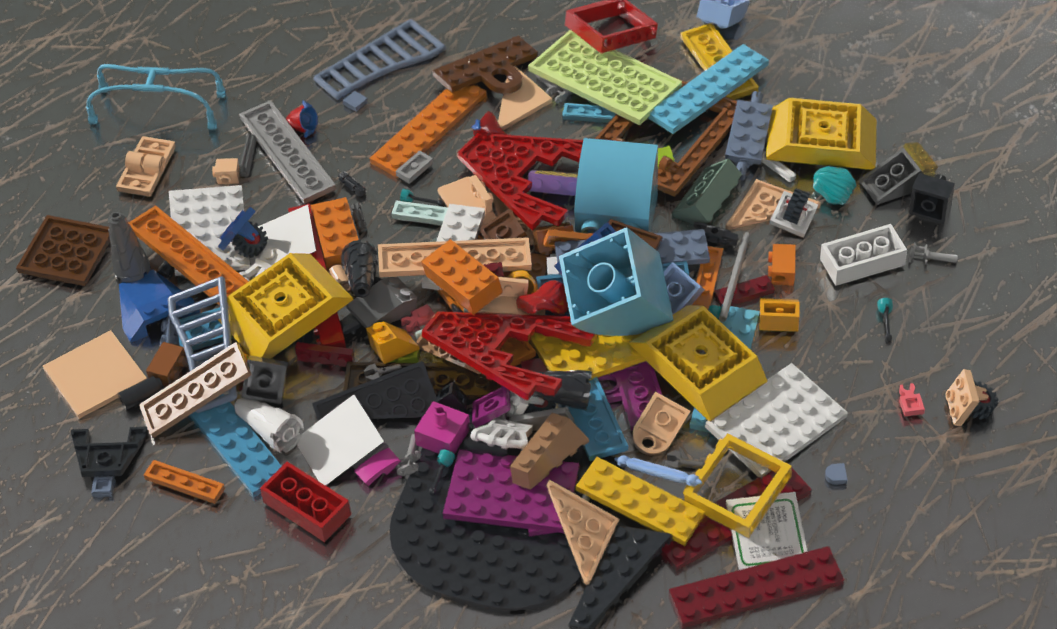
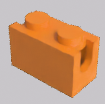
(783, 264)

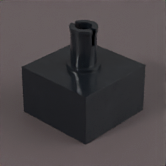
(931, 197)
(266, 381)

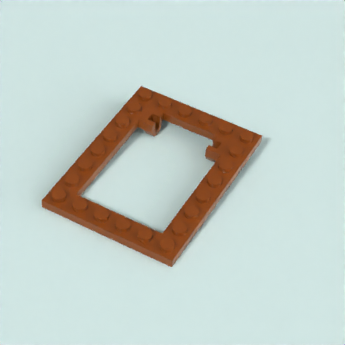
(674, 175)

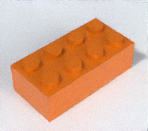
(334, 229)
(462, 276)

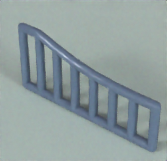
(378, 72)
(224, 330)

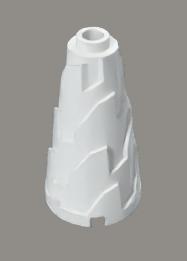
(272, 424)

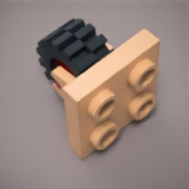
(969, 398)

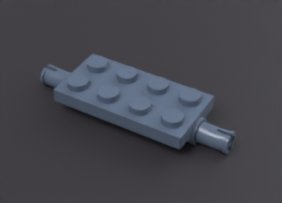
(748, 133)

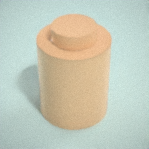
(339, 275)

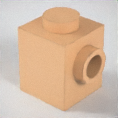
(226, 171)

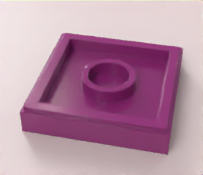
(490, 406)

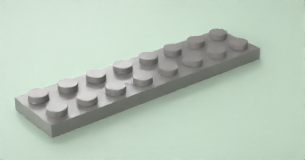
(287, 152)

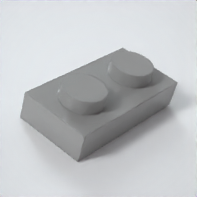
(414, 167)

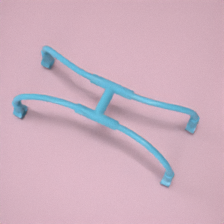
(153, 71)

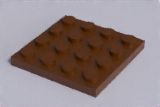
(65, 250)

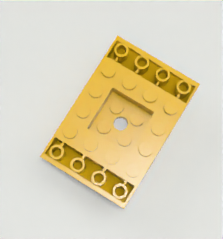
(822, 134)
(269, 326)
(707, 380)

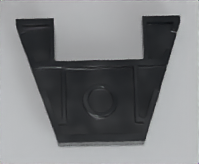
(106, 458)

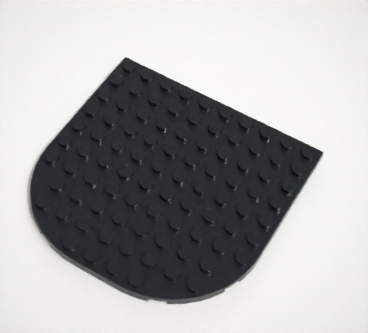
(475, 561)

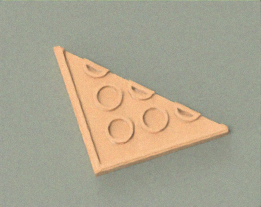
(522, 103)
(758, 205)
(585, 527)

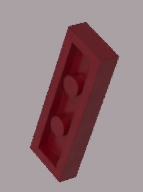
(747, 290)
(324, 354)

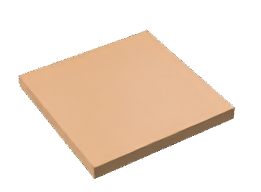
(94, 374)

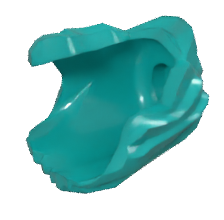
(834, 184)

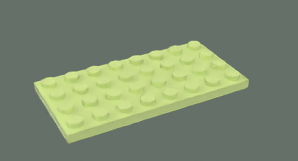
(605, 78)

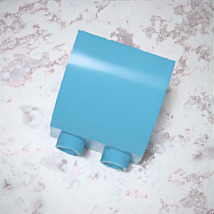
(617, 184)
(616, 286)

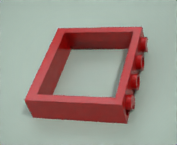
(578, 17)

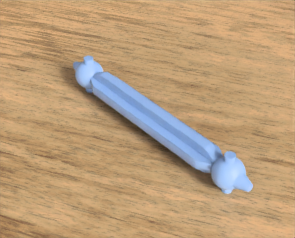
(658, 470)

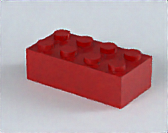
(305, 501)

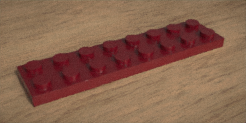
(713, 534)
(756, 586)

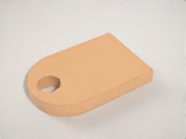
(659, 423)

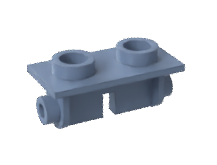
(169, 332)

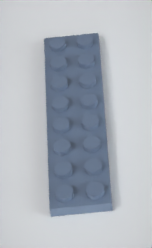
(675, 247)

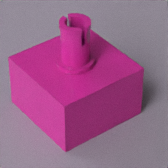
(442, 428)

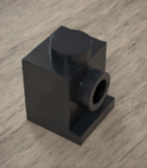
(452, 397)

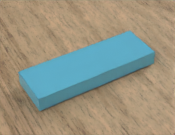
(588, 113)

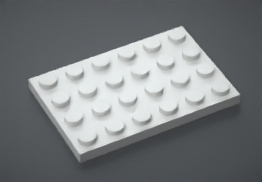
(207, 215)
(779, 417)

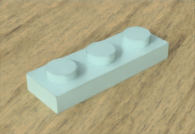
(419, 212)

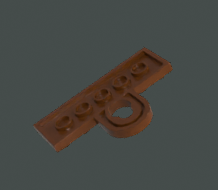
(487, 63)

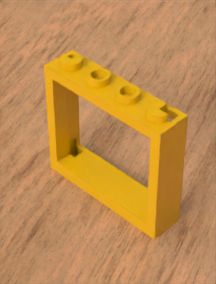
(723, 516)

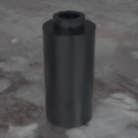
(139, 392)
(482, 448)

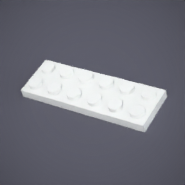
(458, 225)

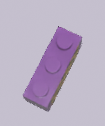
(553, 182)

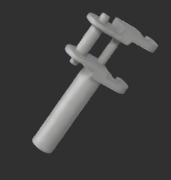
(553, 88)
(931, 255)
(410, 458)

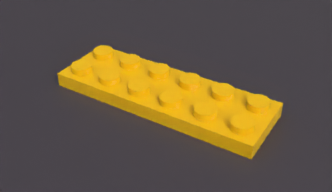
(709, 48)
(640, 500)

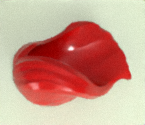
(549, 297)

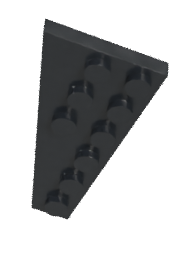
(391, 396)

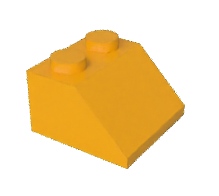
(390, 341)

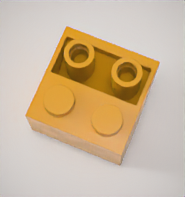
(779, 314)

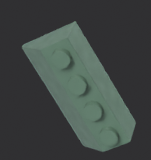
(708, 193)

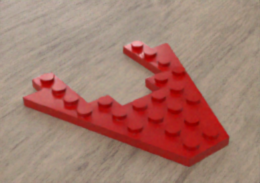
(503, 161)
(480, 337)

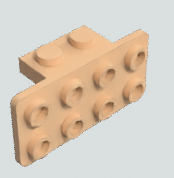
(469, 192)
(506, 301)

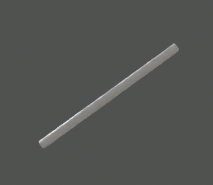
(734, 277)

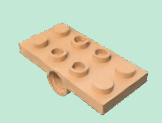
(145, 166)

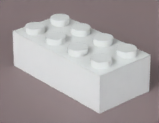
(863, 254)

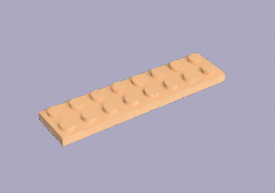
(406, 258)

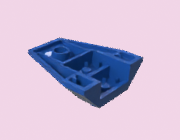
(147, 302)

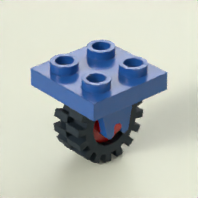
(246, 237)

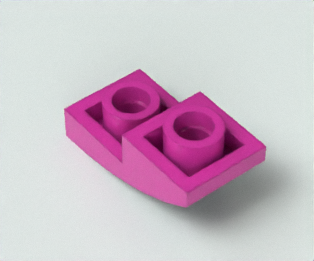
(381, 462)

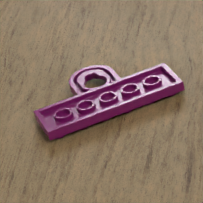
(634, 388)

